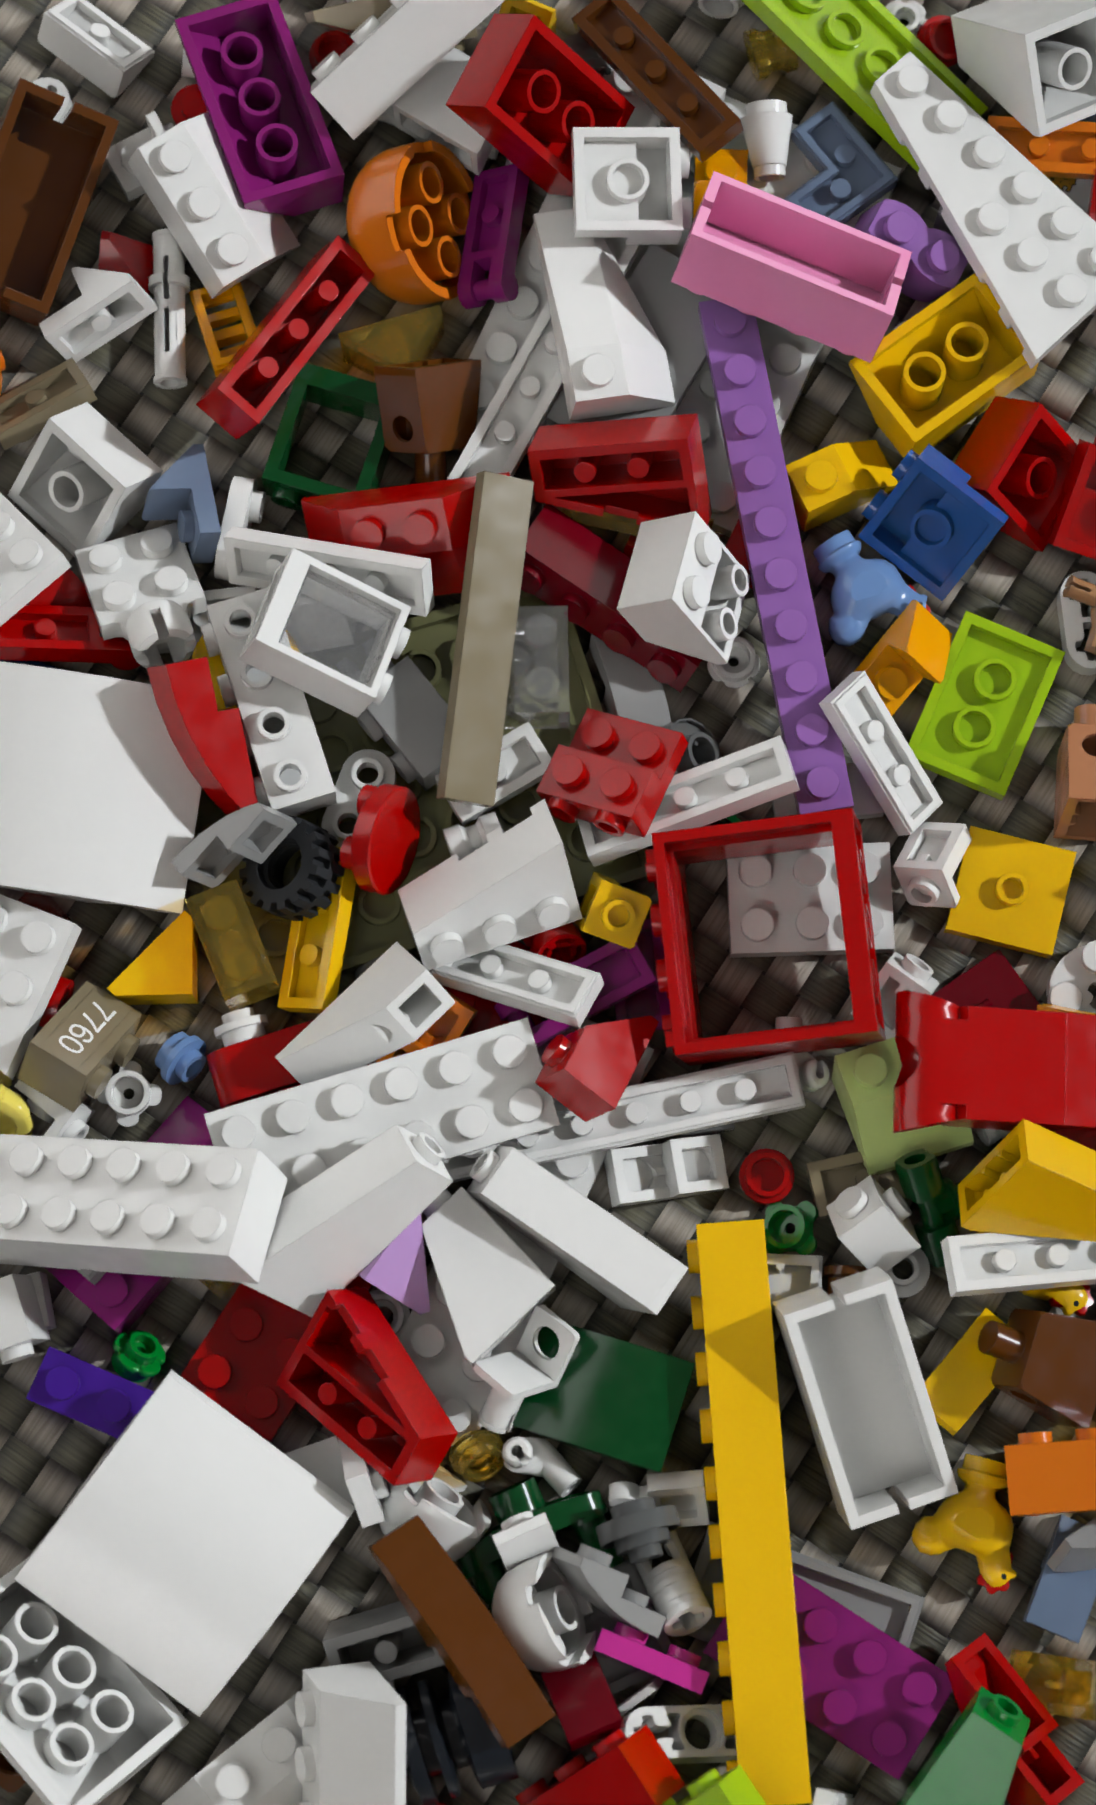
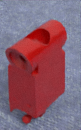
(992, 1066)

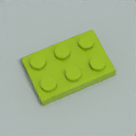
(985, 705)

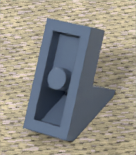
(187, 496)

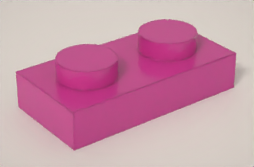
(675, 1666)

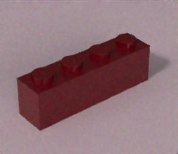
(587, 574)

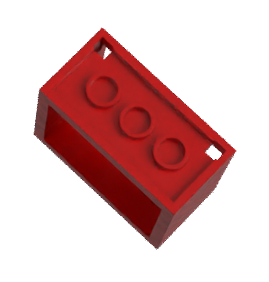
(673, 925)

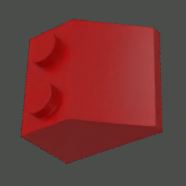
(1020, 466)

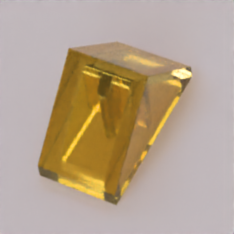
(393, 340)
(1060, 1683)

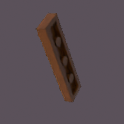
(658, 75)

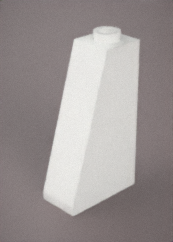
(349, 1216)
(575, 1230)

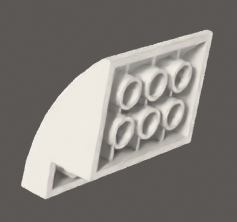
(91, 790)
(185, 1543)

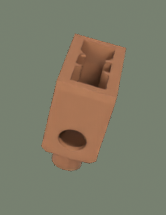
(1077, 778)

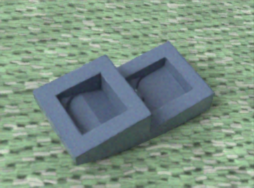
(1062, 1598)

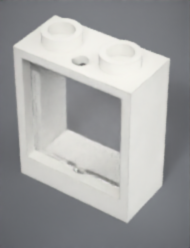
(327, 634)

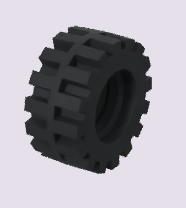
(312, 883)

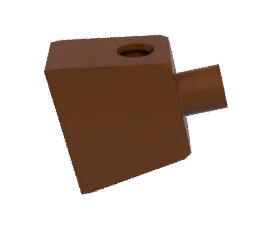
(428, 409)
(1045, 1363)

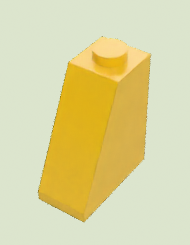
(1032, 1187)

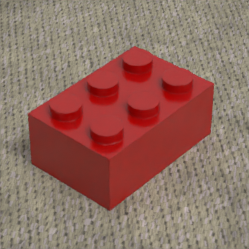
(529, 93)

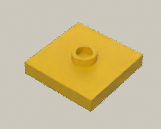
(1011, 892)

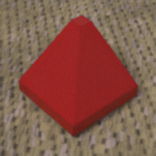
(126, 256)

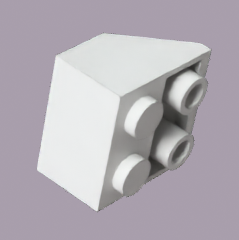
(684, 588)

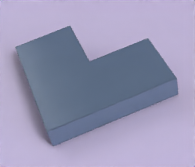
(848, 167)

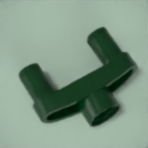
(575, 1511)

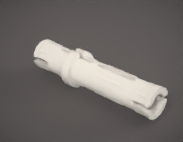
(169, 289)

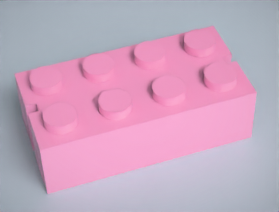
(792, 267)

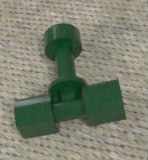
(935, 1199)

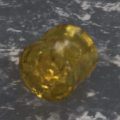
(768, 53)

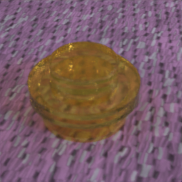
(477, 1455)

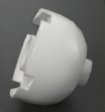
(441, 1508)
(543, 1616)

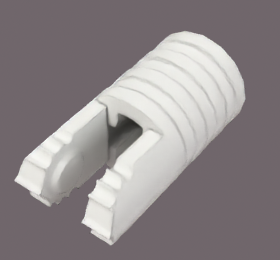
(676, 1591)

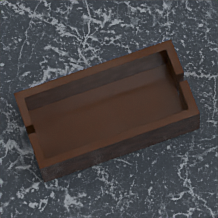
(44, 192)

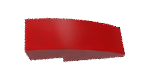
(205, 737)
(1042, 1770)

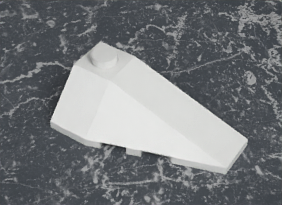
(601, 334)

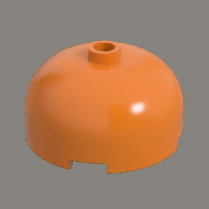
(405, 217)

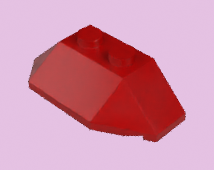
(404, 519)

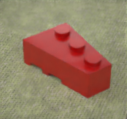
(623, 467)
(367, 1389)

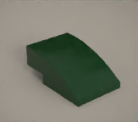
(610, 1399)

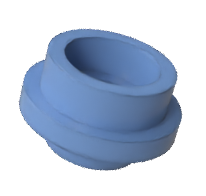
(181, 1058)

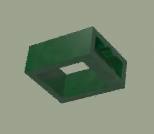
(336, 392)

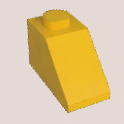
(837, 480)

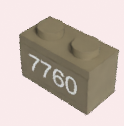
(81, 1047)

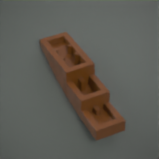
(461, 1631)

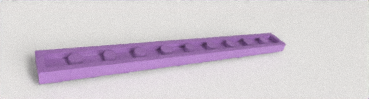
(774, 556)

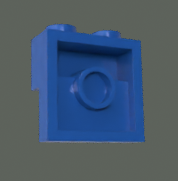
(931, 521)

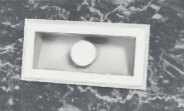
(94, 45)

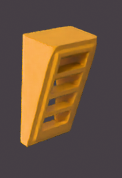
(227, 336)

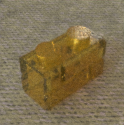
(233, 945)

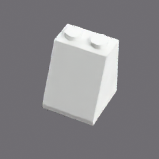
(1032, 58)

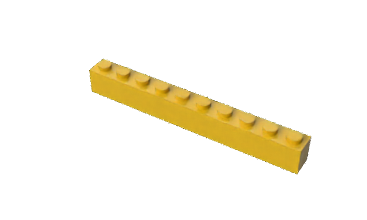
(751, 1510)

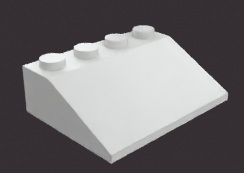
(71, 1708)

